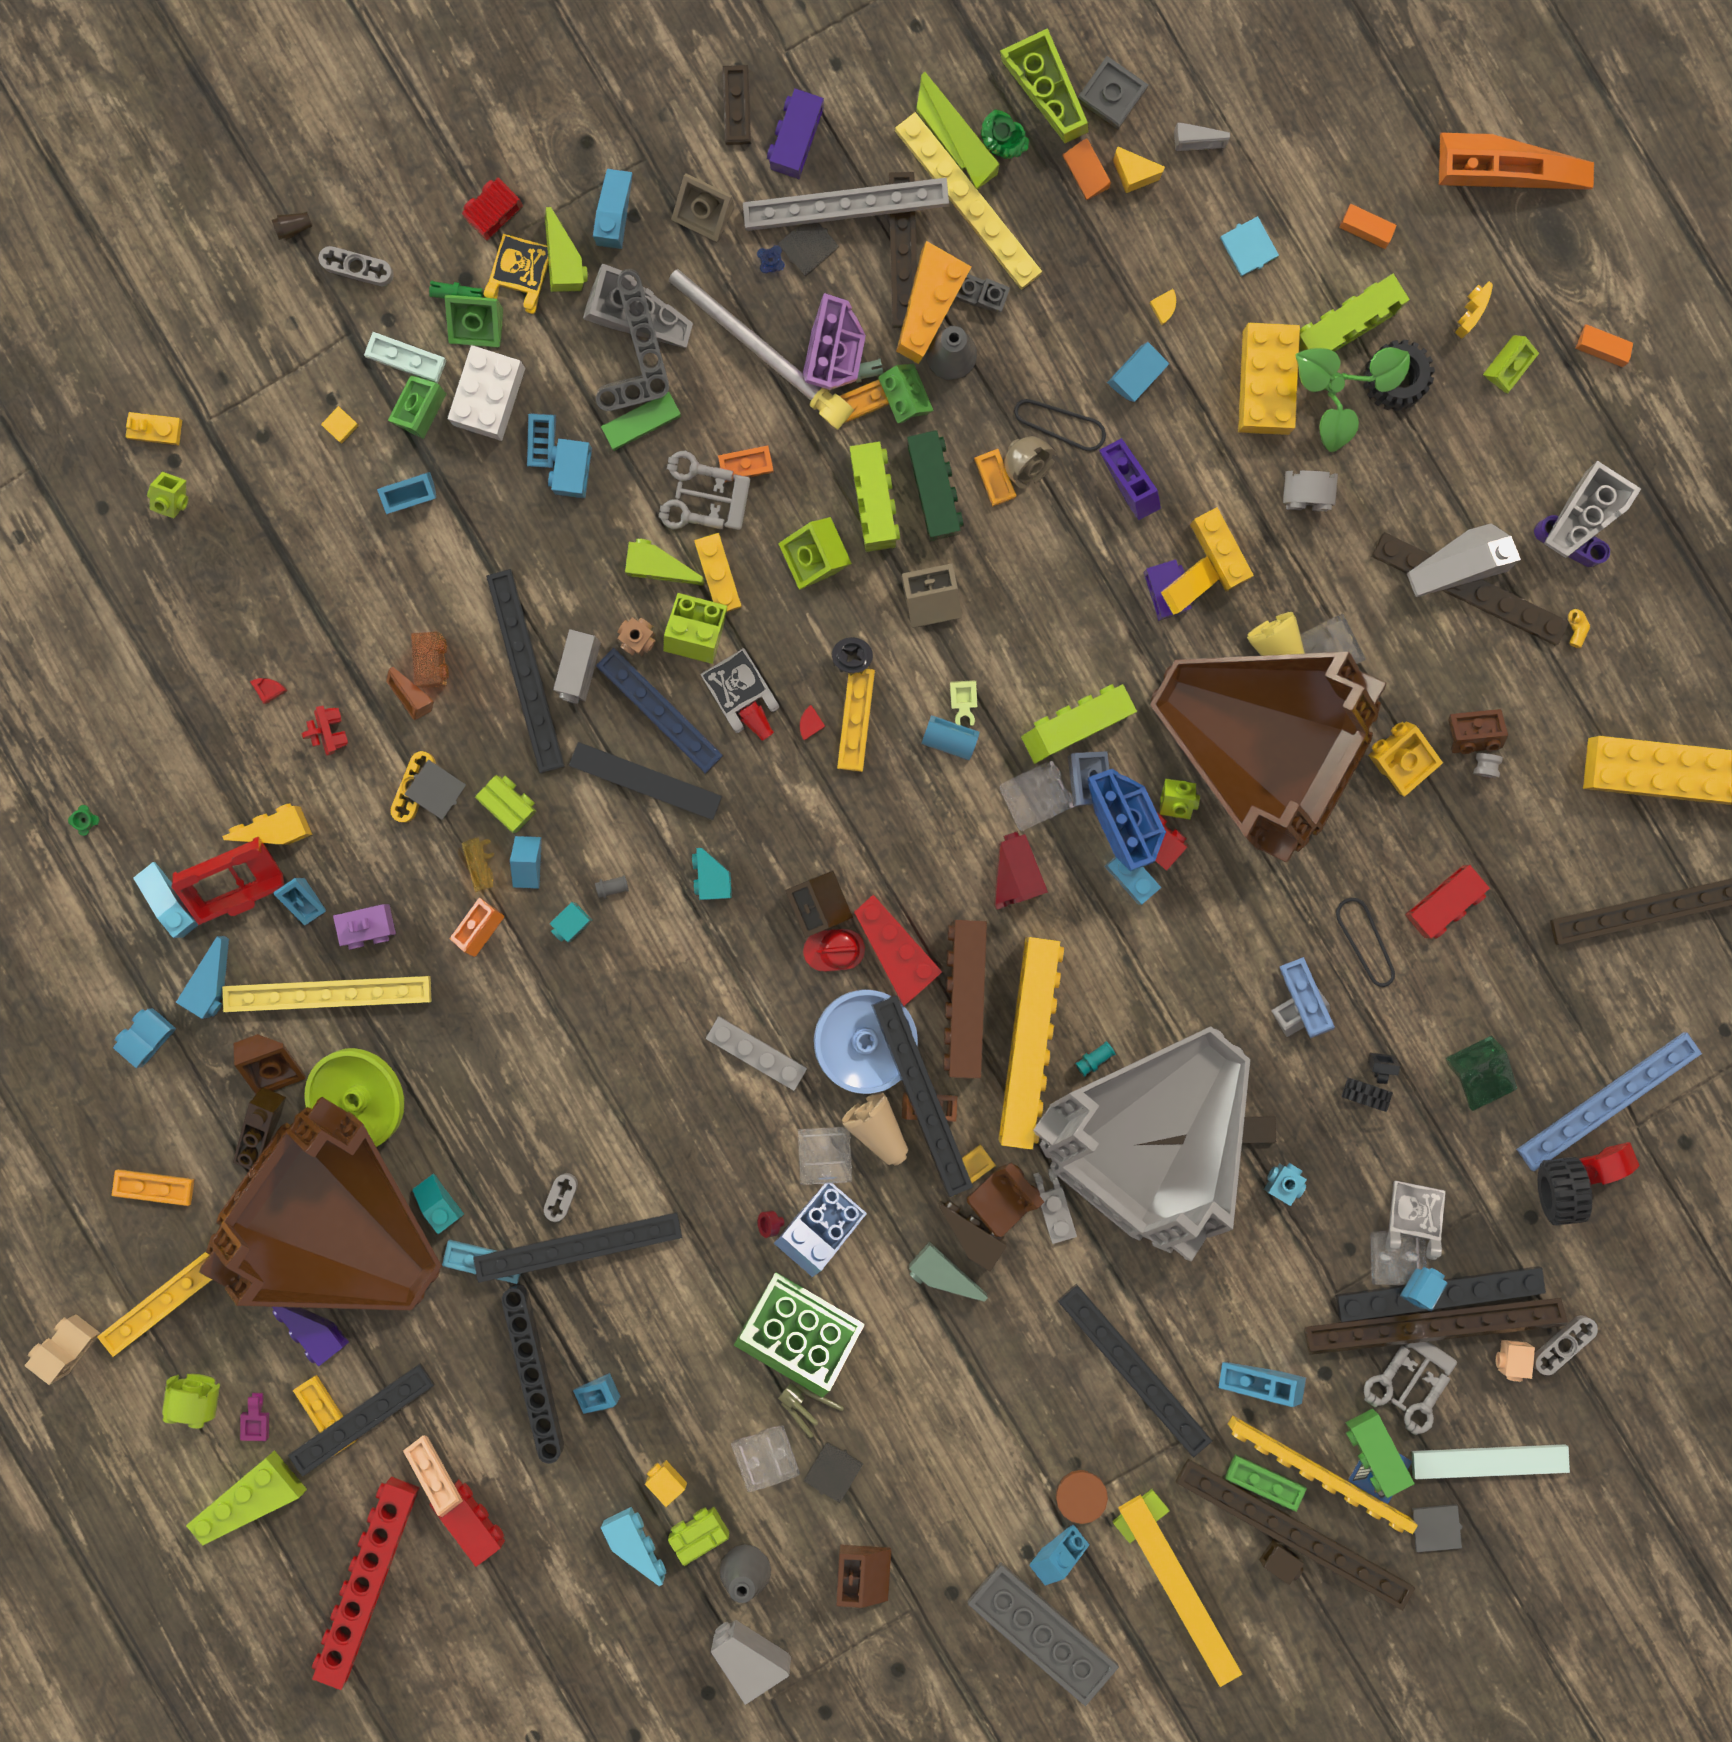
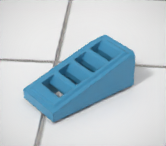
(546, 418)

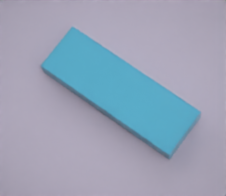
(460, 1257)

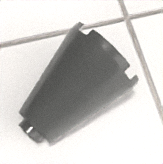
(951, 353)
(745, 1572)

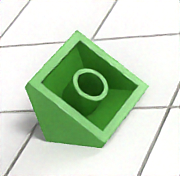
(474, 320)
(417, 406)

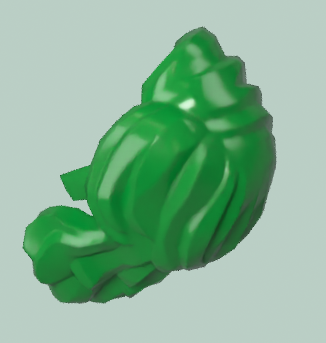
(1003, 135)

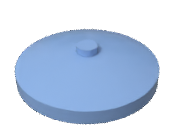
(853, 1046)

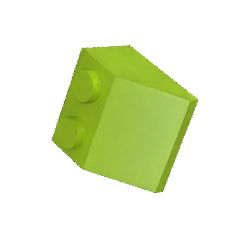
(814, 552)

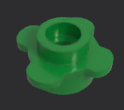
(76, 820)

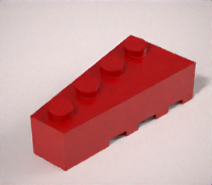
(899, 954)

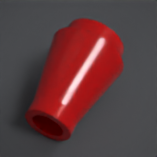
(756, 720)

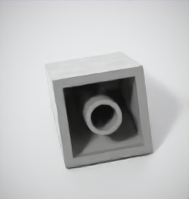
(749, 1660)

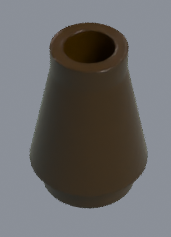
(291, 224)

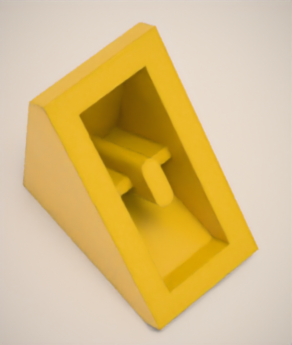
(1135, 170)

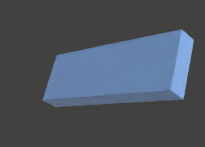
(1307, 997)

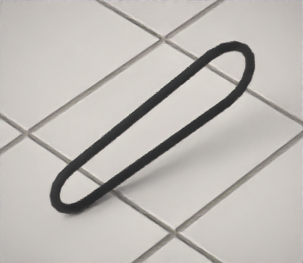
(1064, 412)
(1377, 936)

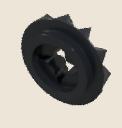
(850, 646)

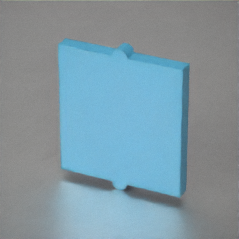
(1249, 246)

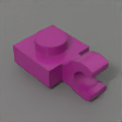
(254, 1423)

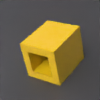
(665, 1482)

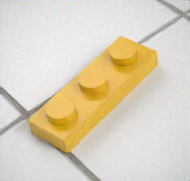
(717, 571)

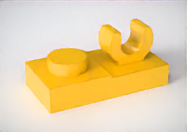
(153, 428)

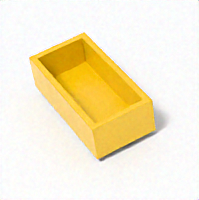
(1268, 378)

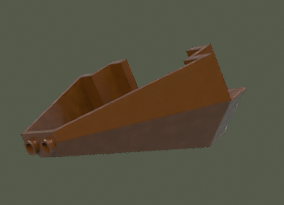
(1272, 736)
(321, 1224)

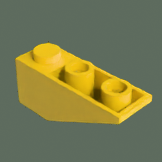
(280, 828)

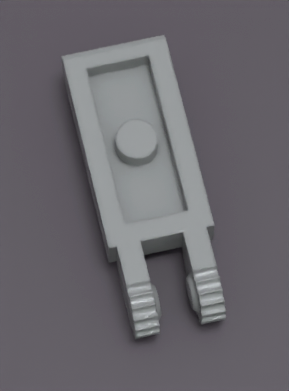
(1055, 1210)

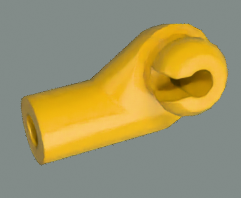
(1579, 626)

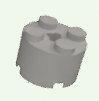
(1310, 489)

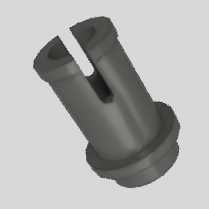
(611, 886)

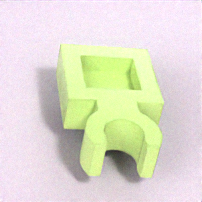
(963, 697)

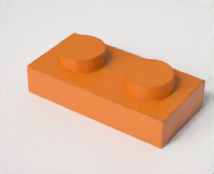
(748, 462)

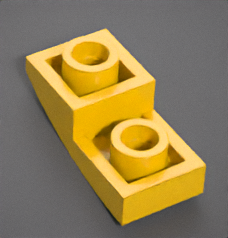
(1478, 301)

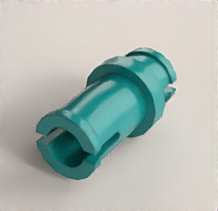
(1091, 1061)

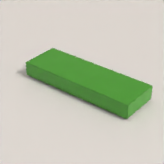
(641, 421)
(1265, 1482)

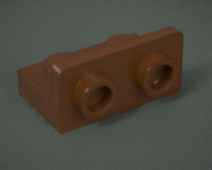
(1478, 731)

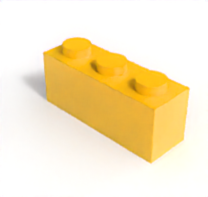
(1221, 549)

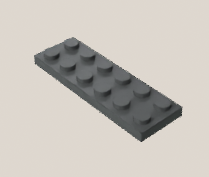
(1043, 1634)

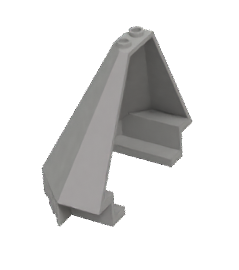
(1157, 1191)

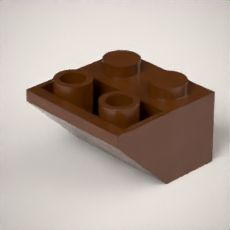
(863, 1575)

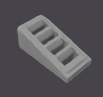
(1197, 138)

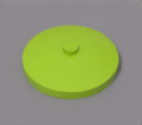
(362, 1086)

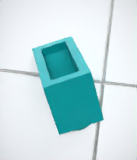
(436, 1204)

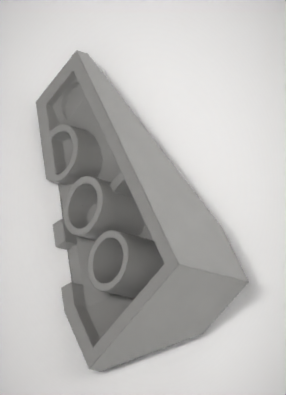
(607, 309)
(1592, 506)
(1468, 558)

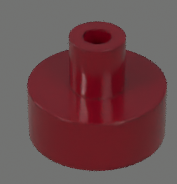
(769, 1223)

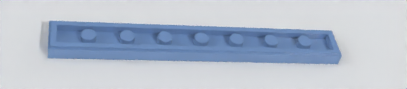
(1609, 1101)

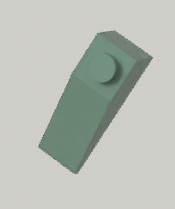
(940, 1273)

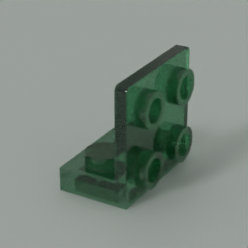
(1483, 1072)

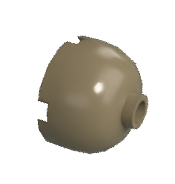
(1028, 460)

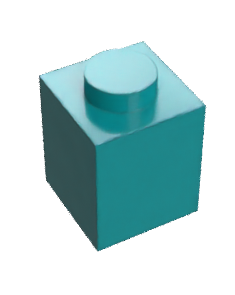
(570, 922)

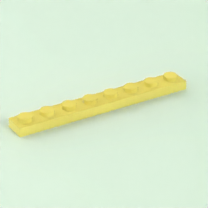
(969, 201)
(326, 994)

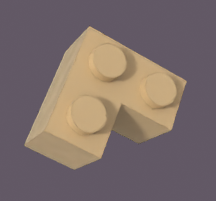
(61, 1353)

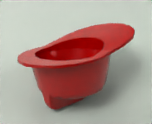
(834, 950)

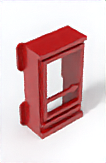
(259, 861)

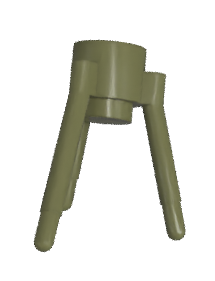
(792, 1399)

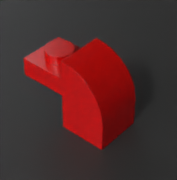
(1611, 1164)

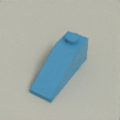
(612, 209)
(204, 988)
(1263, 1383)

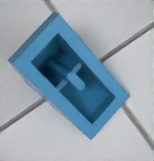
(526, 862)
(300, 900)
(597, 1394)

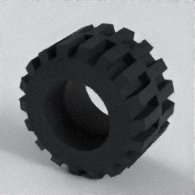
(1420, 379)
(1564, 1191)

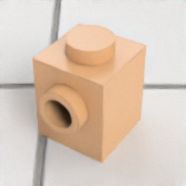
(1515, 1360)

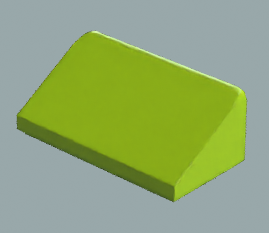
(1511, 363)

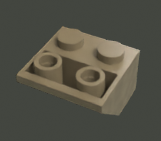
(931, 595)

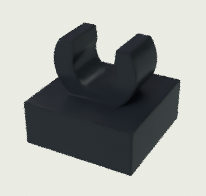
(1382, 1066)

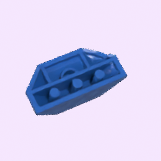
(1127, 818)

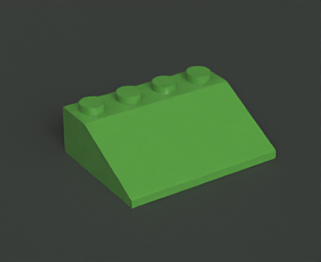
(799, 1335)

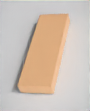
(432, 1476)

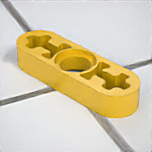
(398, 802)

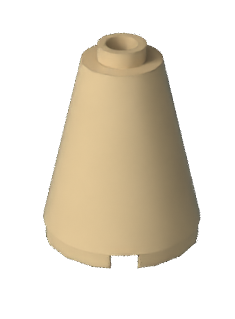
(877, 1128)

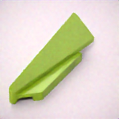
(955, 134)

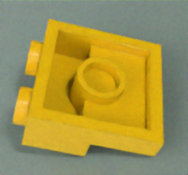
(1405, 757)

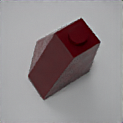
(1017, 872)

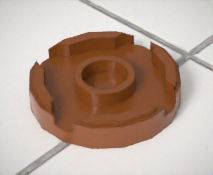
(1081, 1497)

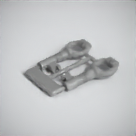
(737, 502)
(1431, 1354)

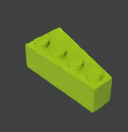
(1044, 79)
(1355, 316)
(873, 497)
(1078, 723)
(253, 1496)

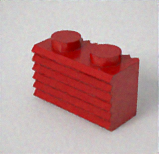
(491, 208)

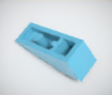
(165, 901)

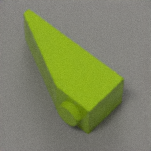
(563, 258)
(653, 563)

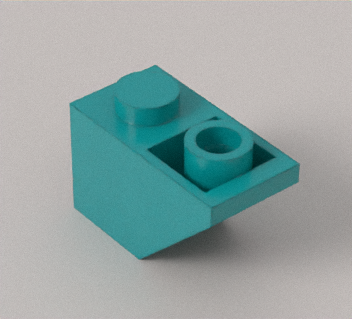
(713, 877)

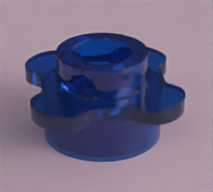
(767, 266)

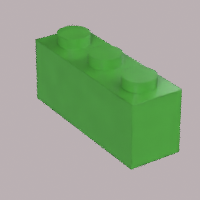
(1378, 1453)

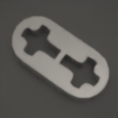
(554, 1195)

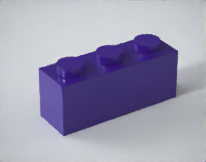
(795, 133)

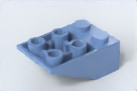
(820, 1229)

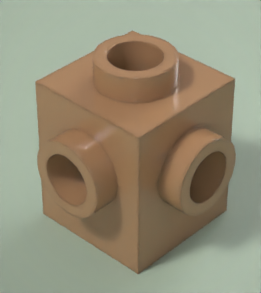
(643, 643)

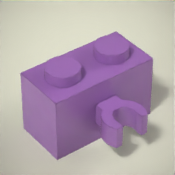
(364, 925)

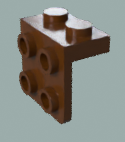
(1004, 1199)

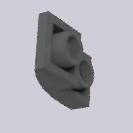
(983, 293)

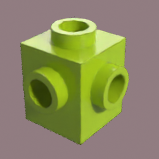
(168, 495)
(1178, 799)

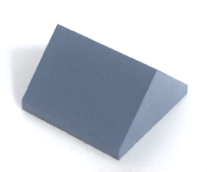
(1080, 768)

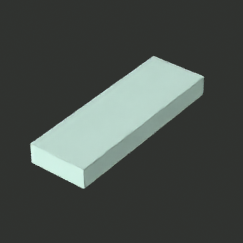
(405, 357)

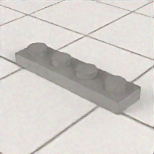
(756, 1053)

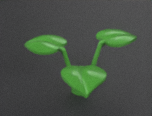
(1319, 371)

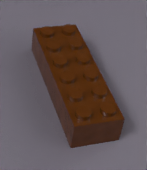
(966, 998)

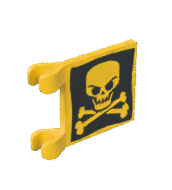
(519, 267)

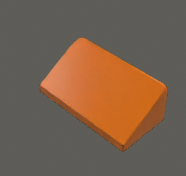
(1087, 169)
(1368, 226)
(1604, 346)
(477, 927)

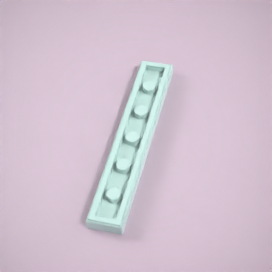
(1490, 1461)

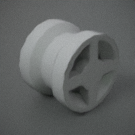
(1487, 765)

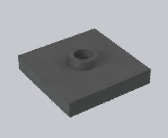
(1112, 92)

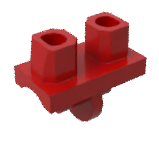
(330, 741)

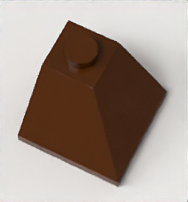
(265, 1063)

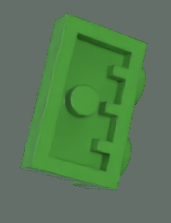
(905, 392)

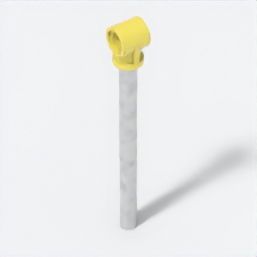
(831, 407)

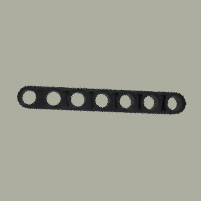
(533, 1385)

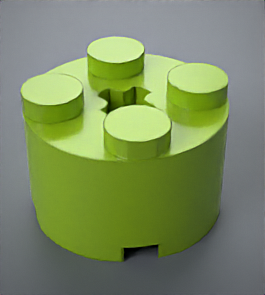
(190, 1400)

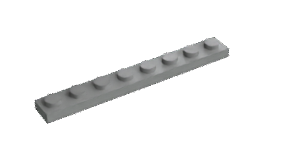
(846, 204)

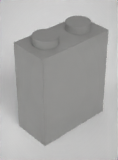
(577, 666)

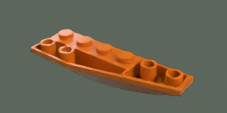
(1503, 162)

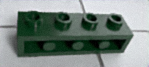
(933, 485)

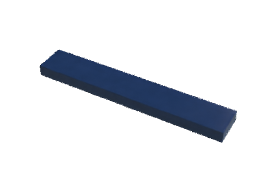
(659, 710)

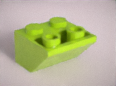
(694, 628)

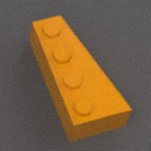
(933, 291)

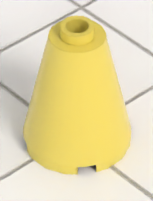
(1277, 637)

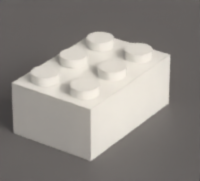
(486, 393)

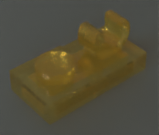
(479, 871)

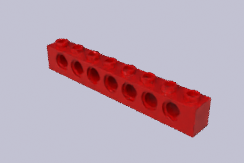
(337, 1671)

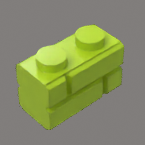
(506, 803)
(698, 1535)

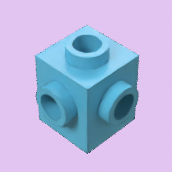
(1285, 1192)

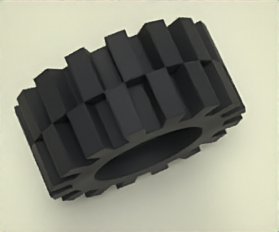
(1367, 1094)

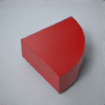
(268, 689)
(810, 723)

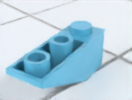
(629, 1542)

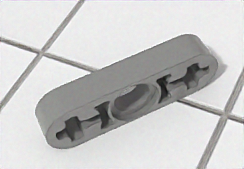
(336, 268)
(1574, 1327)

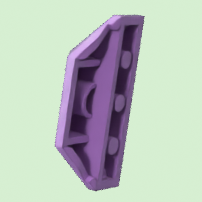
(834, 345)

